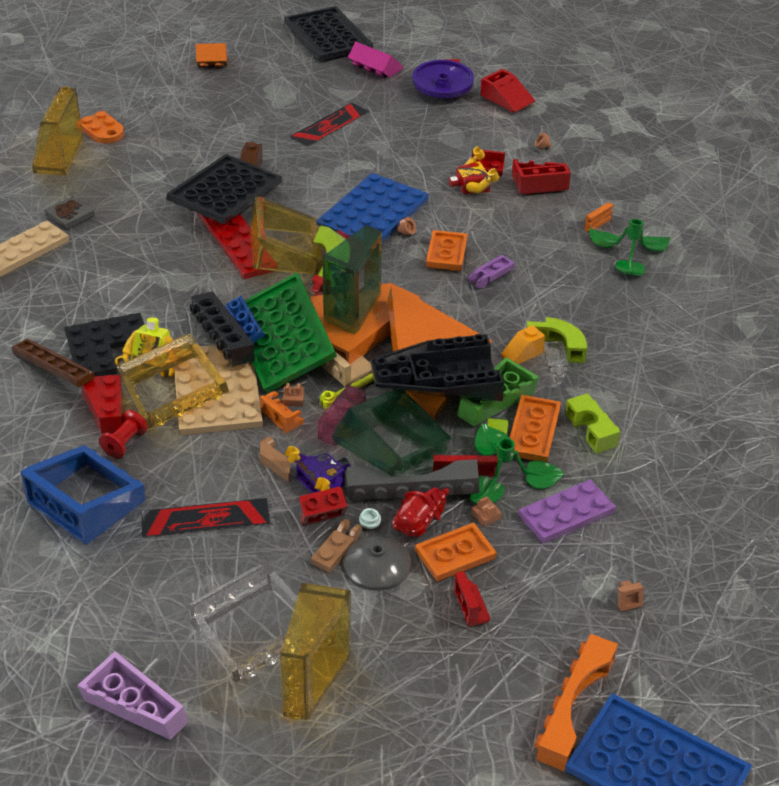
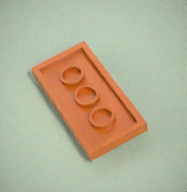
(535, 427)

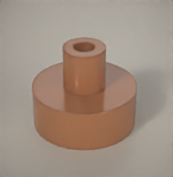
(543, 141)
(407, 226)

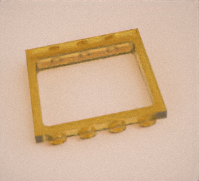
(162, 359)

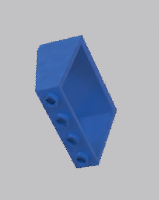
(88, 519)

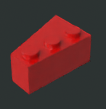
(540, 177)
(105, 401)

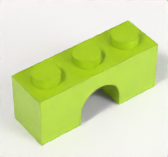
(601, 431)

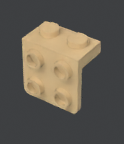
(346, 372)

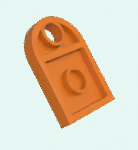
(102, 127)

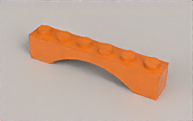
(559, 738)

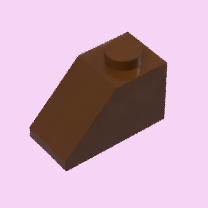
(252, 153)

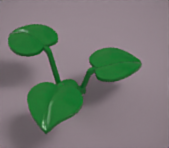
(634, 231)
(491, 441)

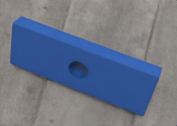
(245, 319)

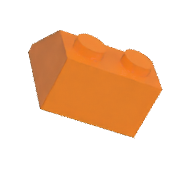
(211, 55)

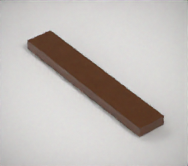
(53, 362)

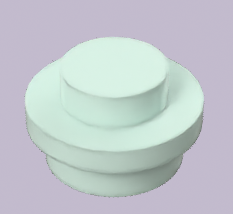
(369, 518)

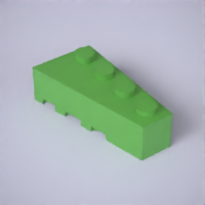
(516, 382)

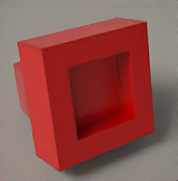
(317, 285)

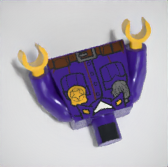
(319, 471)

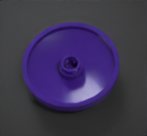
(443, 78)

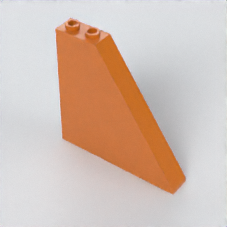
(418, 322)
(372, 332)

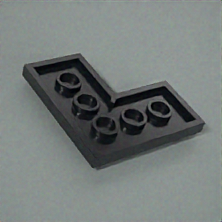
(92, 341)

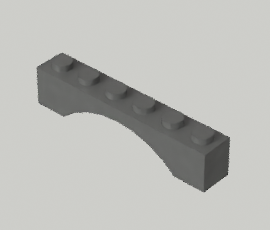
(371, 484)

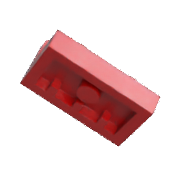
(493, 159)
(322, 505)
(470, 600)

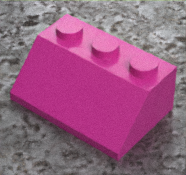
(374, 60)

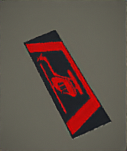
(329, 124)
(205, 517)

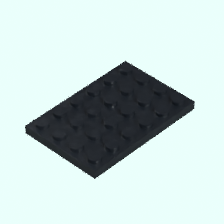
(326, 32)
(224, 188)

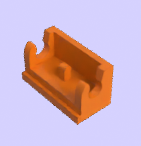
(279, 413)

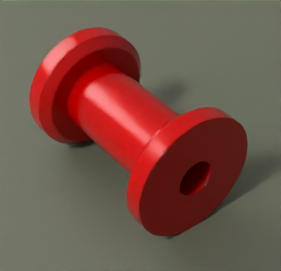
(114, 443)

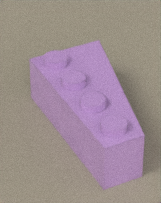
(133, 696)

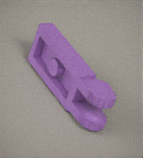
(491, 271)

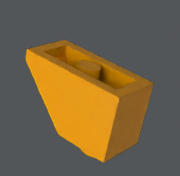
(524, 345)

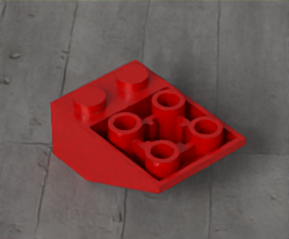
(506, 91)

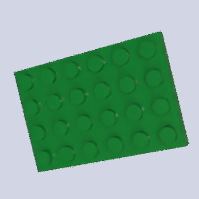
(292, 332)

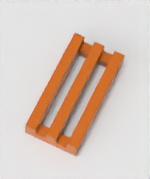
(598, 217)

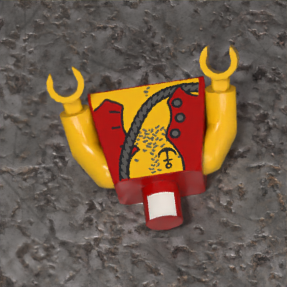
(472, 175)

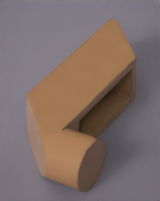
(274, 459)

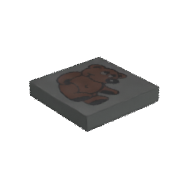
(69, 212)

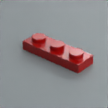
(486, 464)

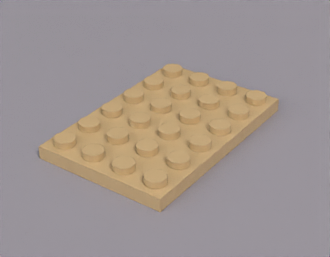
(233, 410)

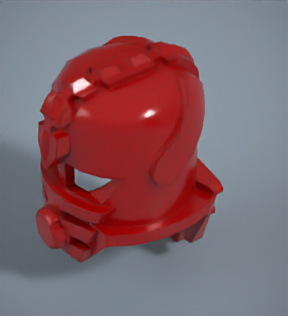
(419, 510)

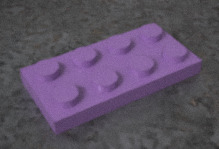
(566, 511)

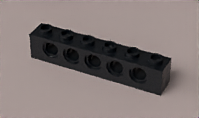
(222, 329)

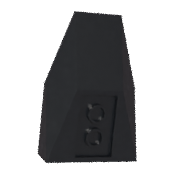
(442, 368)

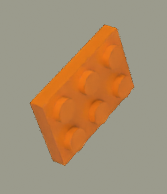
(446, 250)
(455, 551)

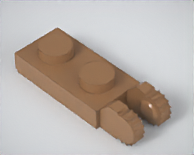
(335, 546)

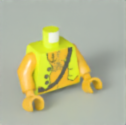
(146, 339)

